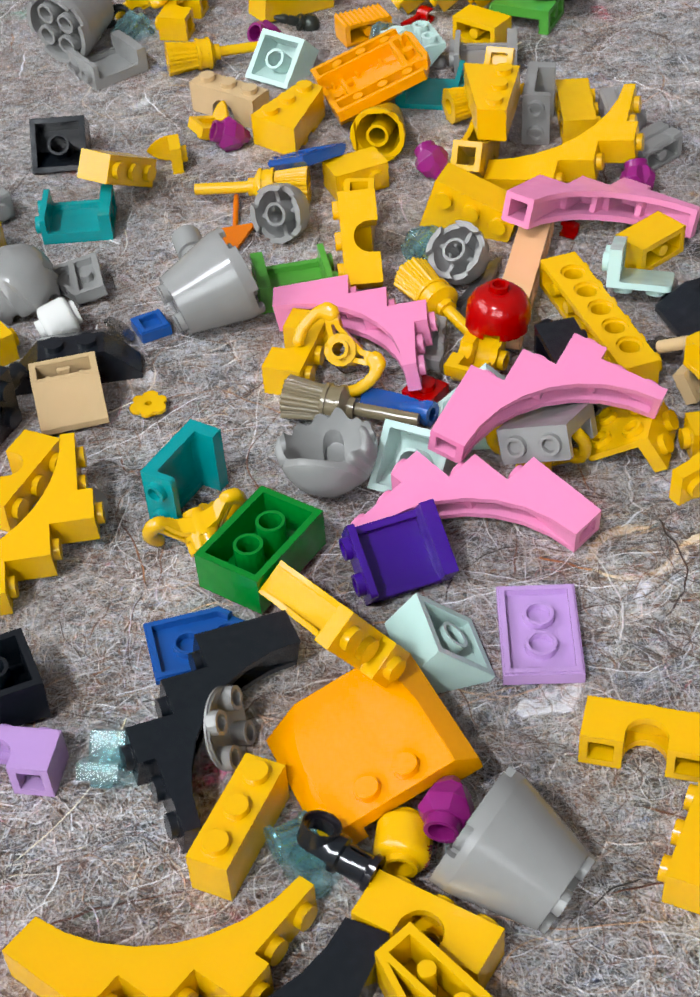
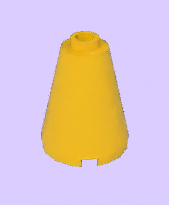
(379, 127)

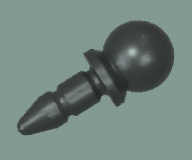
(306, 23)

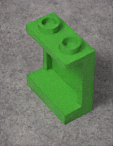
(546, 11)
(289, 273)

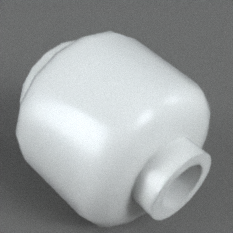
(58, 318)

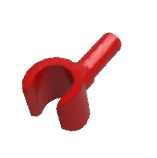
(421, 14)
(570, 229)

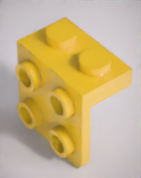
(625, 430)

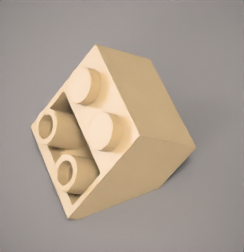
(68, 393)

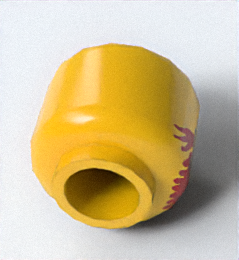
(402, 842)

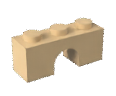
(241, 97)

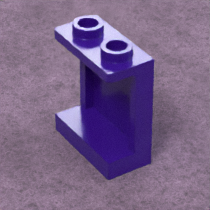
(398, 553)

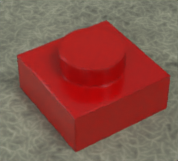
(432, 389)

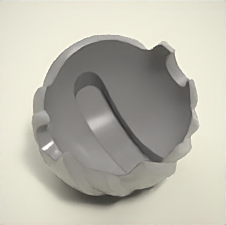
(25, 281)
(328, 454)

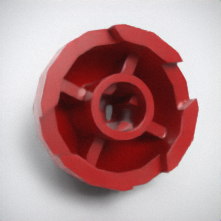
(498, 310)

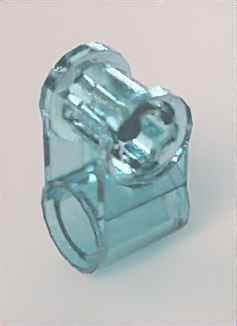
(294, 859)

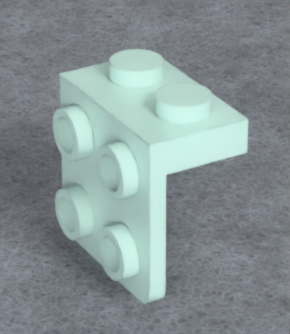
(628, 279)

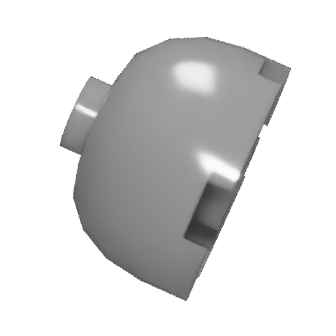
(280, 212)
(458, 253)

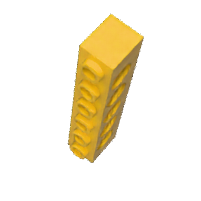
(582, 296)

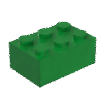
(253, 543)

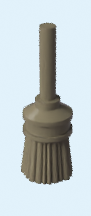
(307, 398)

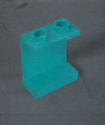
(429, 92)

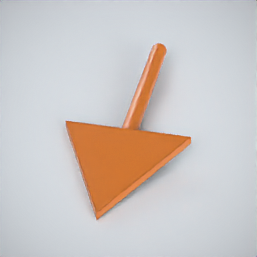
(237, 233)

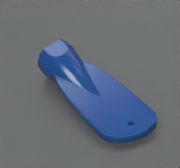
(428, 409)

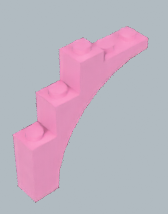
(624, 201)
(397, 328)
(535, 382)
(475, 489)

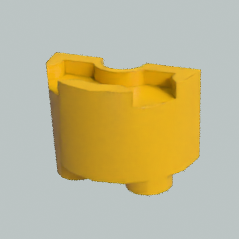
(476, 353)

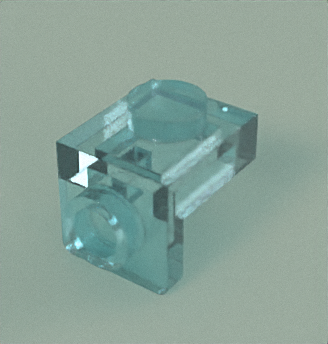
(133, 24)
(103, 763)

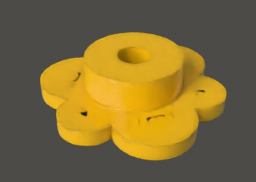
(148, 404)

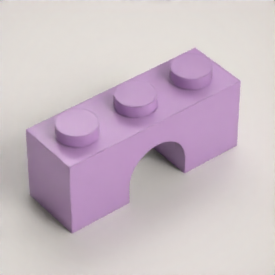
(33, 758)

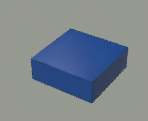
(151, 326)

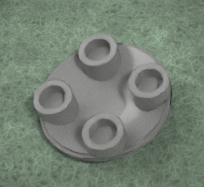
(226, 727)

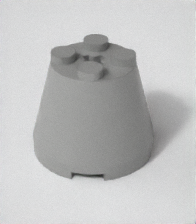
(69, 24)
(210, 286)
(515, 856)

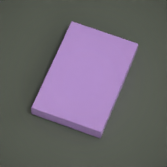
(539, 635)

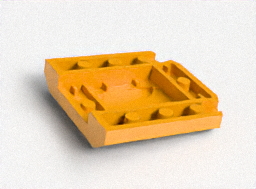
(372, 73)
(369, 747)

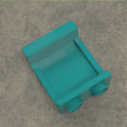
(77, 219)
(182, 467)

